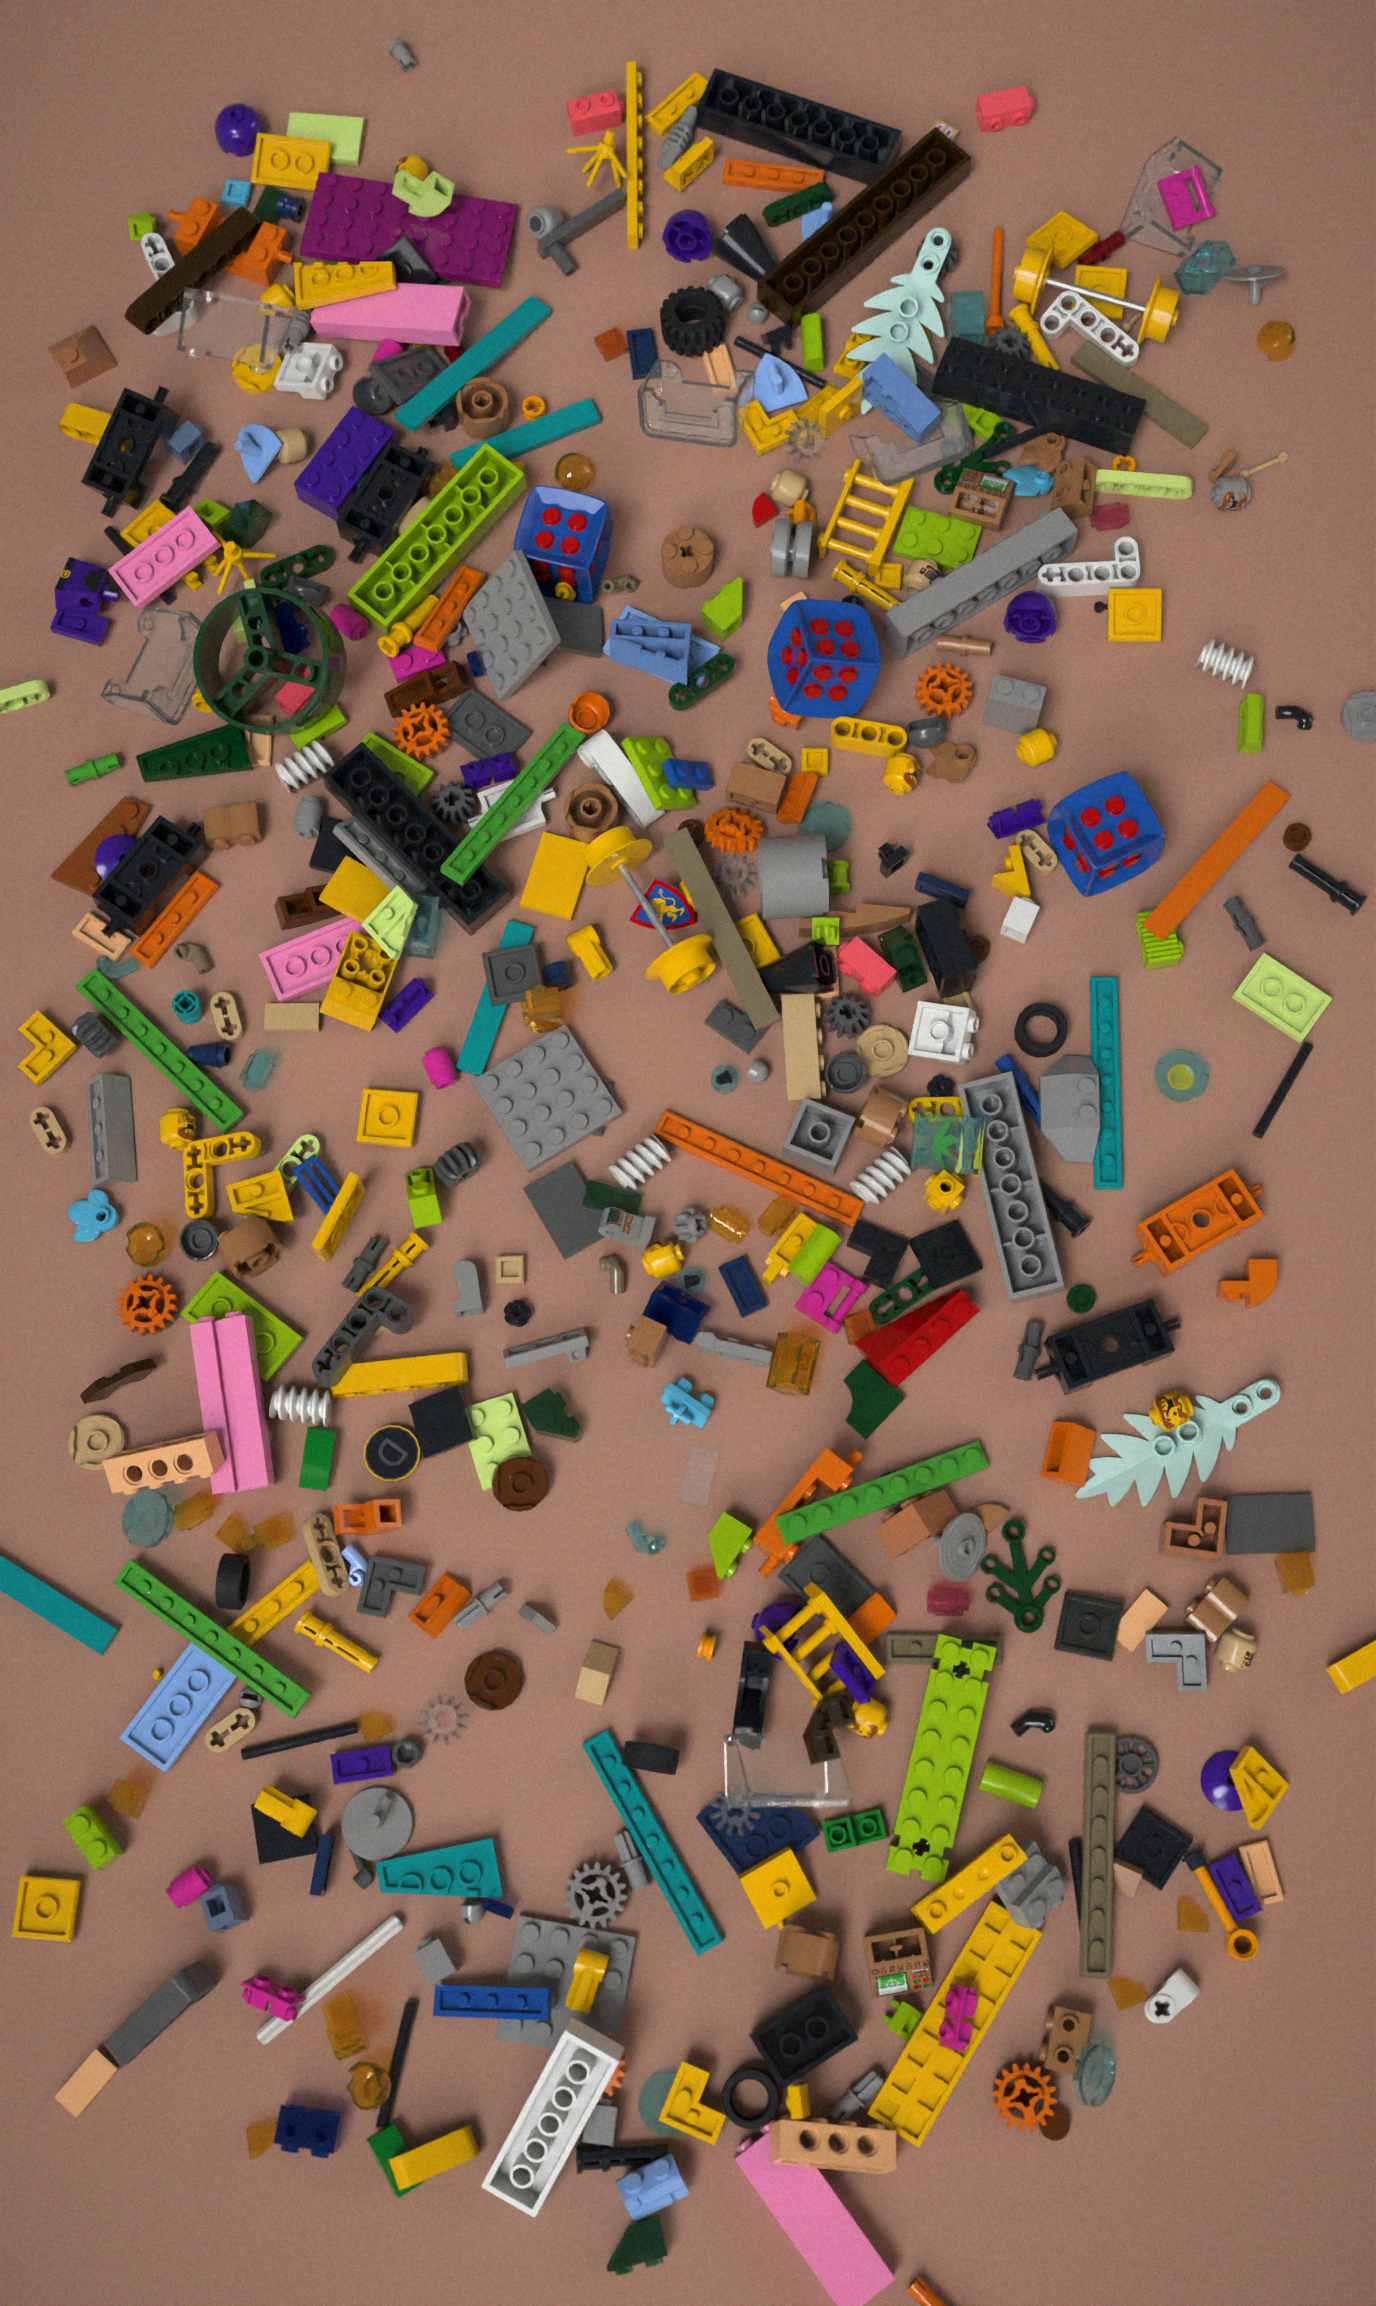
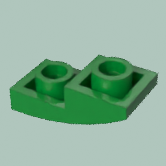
(317, 1458)
(854, 1830)
(384, 2146)

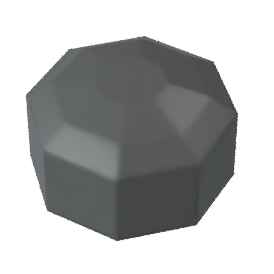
(406, 1754)

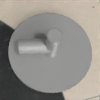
(1258, 275)
(961, 1547)
(376, 1824)

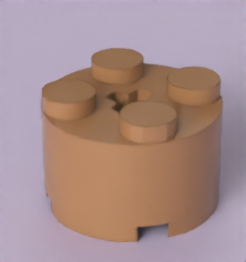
(483, 408)
(687, 557)
(586, 800)
(879, 1116)
(249, 1247)
(807, 1954)

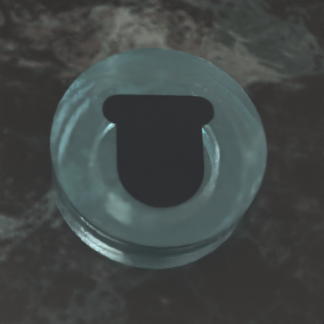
(724, 1079)
(691, 1281)

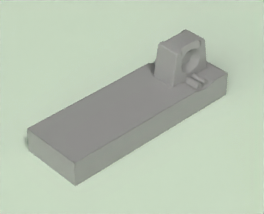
(571, 1343)

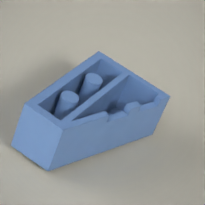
(900, 399)
(652, 647)

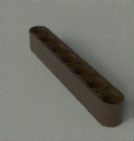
(194, 270)

